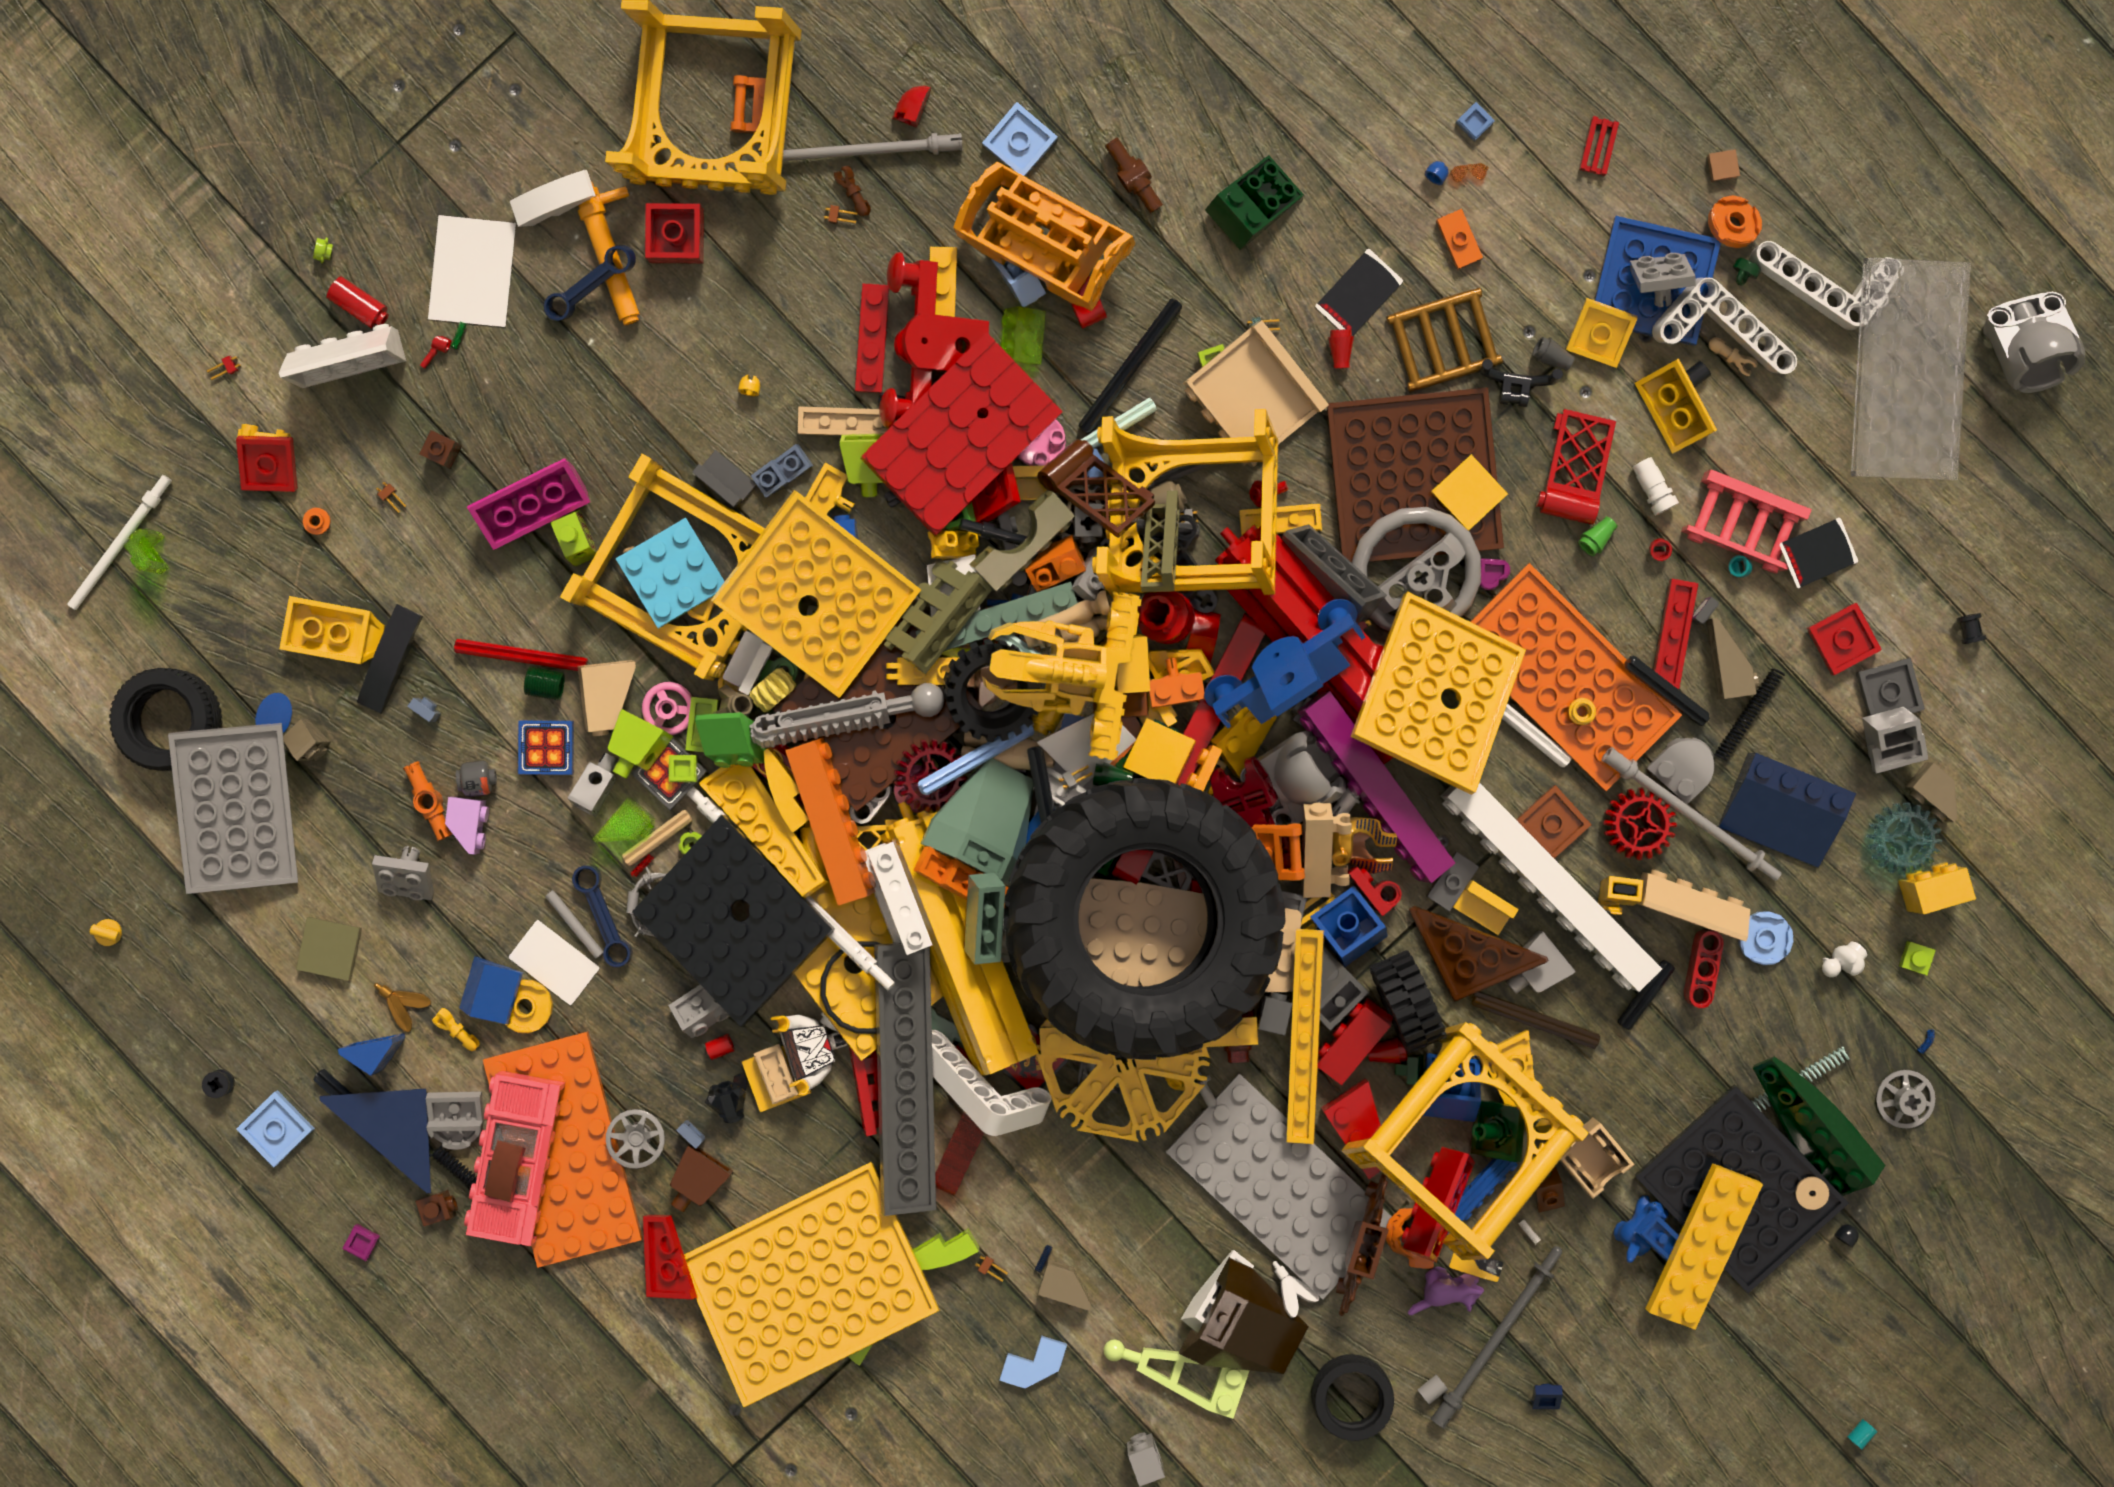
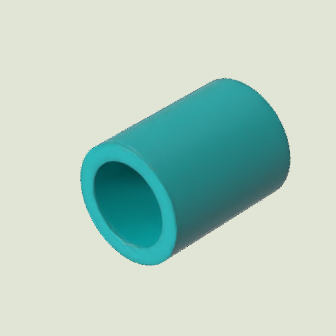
(1862, 1434)

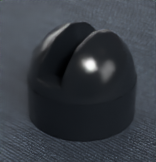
(1847, 1234)

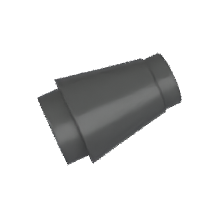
(1552, 354)

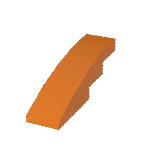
(945, 871)

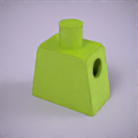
(852, 449)
(636, 743)

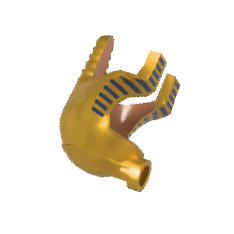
(1352, 848)

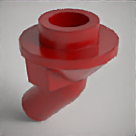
(1257, 487)

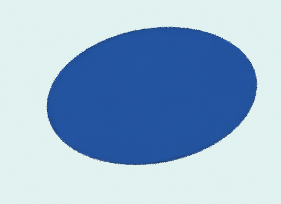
(274, 709)

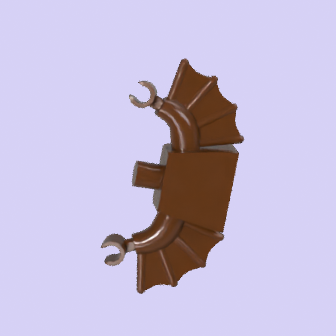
(1364, 1245)

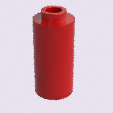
(357, 302)

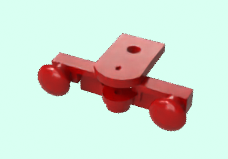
(927, 338)

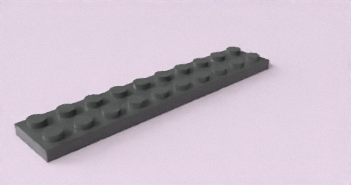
(905, 1081)

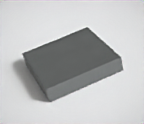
(1890, 687)

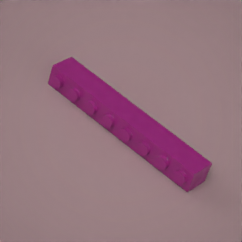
(1375, 787)

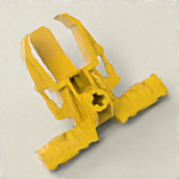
(1073, 670)

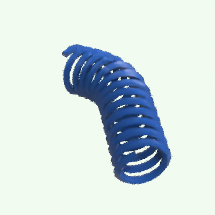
(1929, 1033)

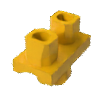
(953, 544)

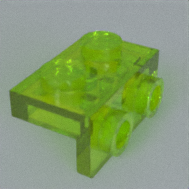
(1023, 334)
(143, 553)

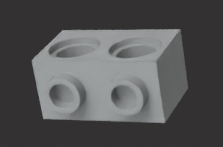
(1145, 1458)

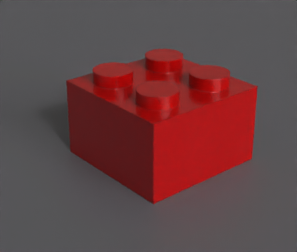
(674, 233)

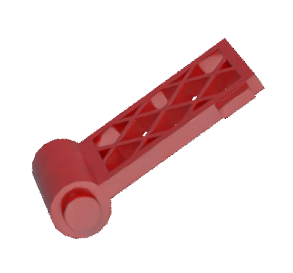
(1570, 501)

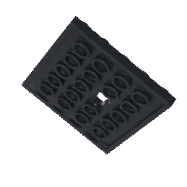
(730, 958)
(1747, 1142)

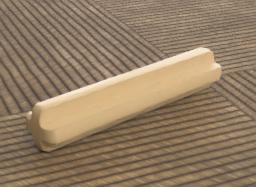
(657, 838)

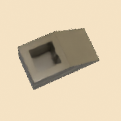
(306, 741)
(1936, 791)
(1063, 1285)

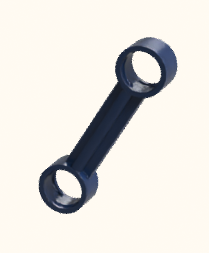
(589, 282)
(602, 915)

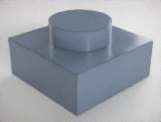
(425, 708)

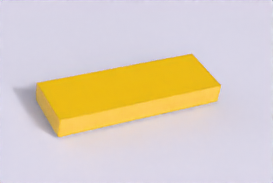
(1287, 518)

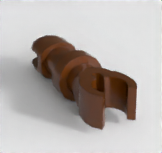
(861, 206)

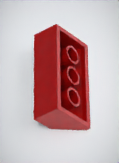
(1447, 1184)

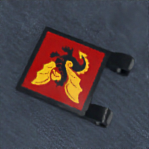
(1028, 1072)

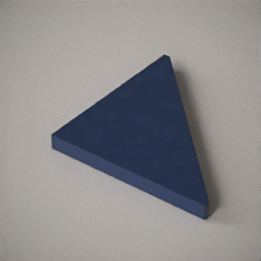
(393, 1125)

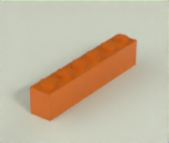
(831, 821)

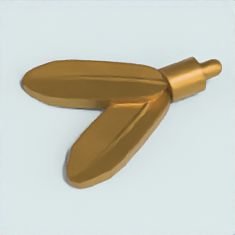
(398, 1000)

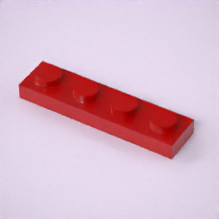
(872, 338)
(1675, 630)

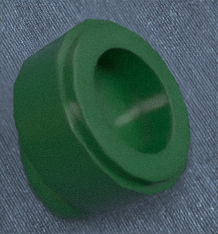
(1745, 270)

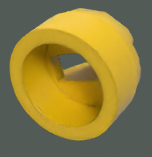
(749, 387)

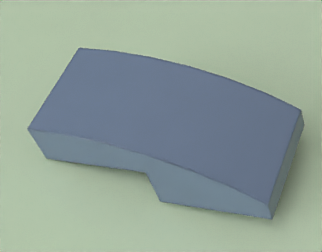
(782, 470)

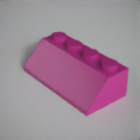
(529, 503)

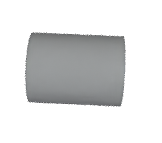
(1432, 1389)

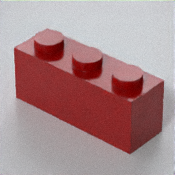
(1353, 1040)

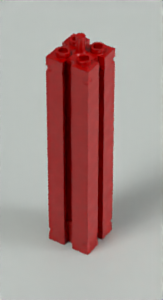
(1295, 613)

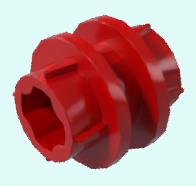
(1177, 622)

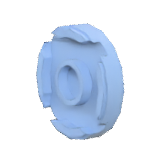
(1768, 938)

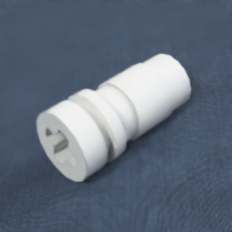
(1654, 486)

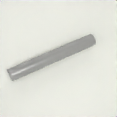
(574, 924)

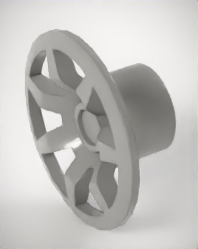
(1907, 1099)
(635, 1138)

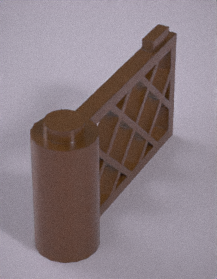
(1073, 464)

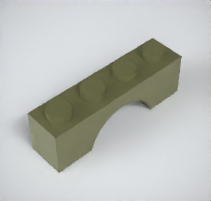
(1047, 519)

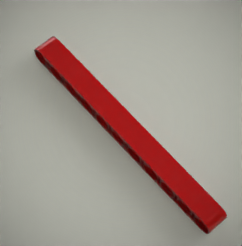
(1201, 728)

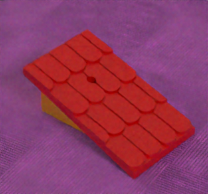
(961, 434)

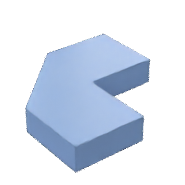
(1026, 1372)

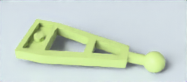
(1226, 1390)

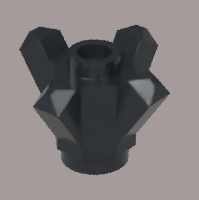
(728, 1098)

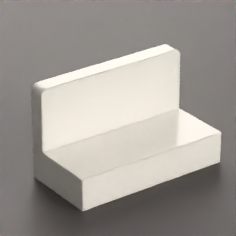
(747, 662)

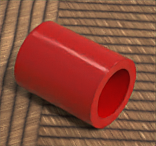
(719, 1047)

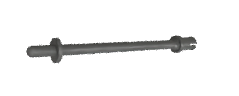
(1453, 1400)

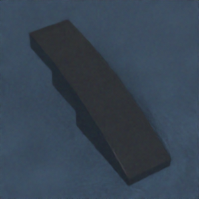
(389, 658)

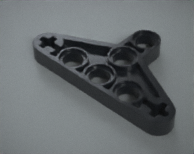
(1183, 559)

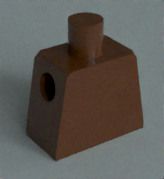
(697, 1177)

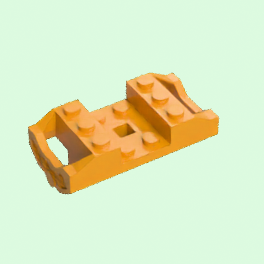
(1059, 258)

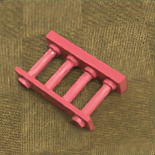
(1742, 494)

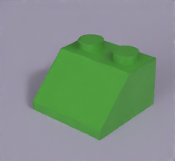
(728, 739)

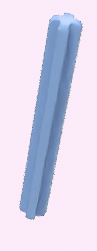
(971, 760)

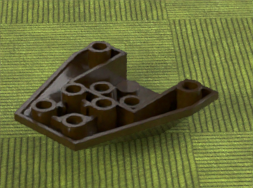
(1245, 1326)

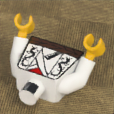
(807, 1050)

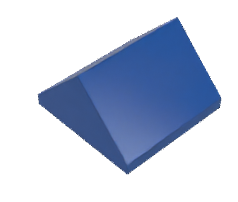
(490, 991)
(372, 1054)

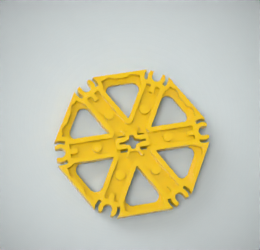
(1132, 1086)

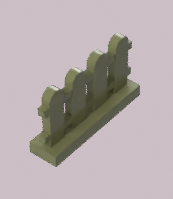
(950, 617)

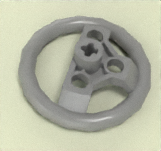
(1456, 543)

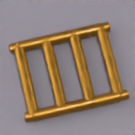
(1422, 312)

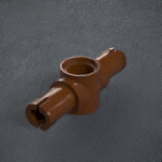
(1133, 175)

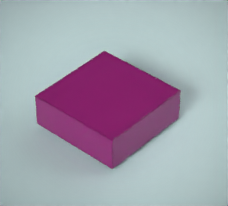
(361, 1242)

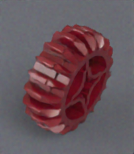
(908, 780)

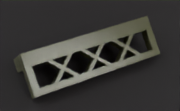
(1167, 546)

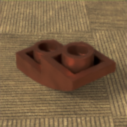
(503, 1171)

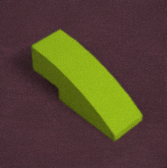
(938, 1253)

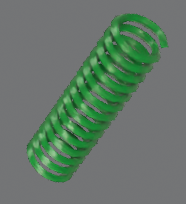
(460, 330)

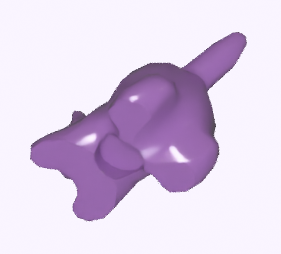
(1444, 1290)

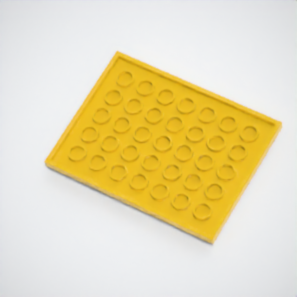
(808, 1285)

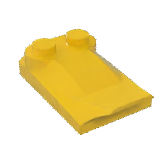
(330, 631)

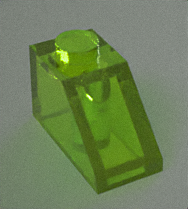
(626, 823)

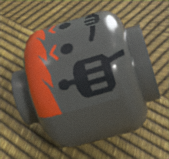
(475, 778)

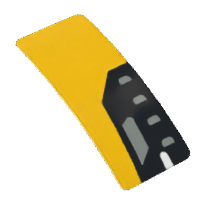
(1486, 1269)

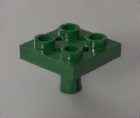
(1493, 1130)

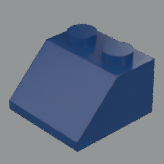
(1349, 926)
(1458, 1101)

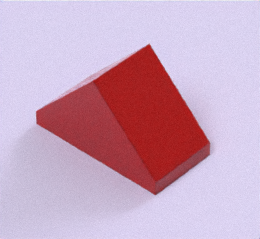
(1204, 633)

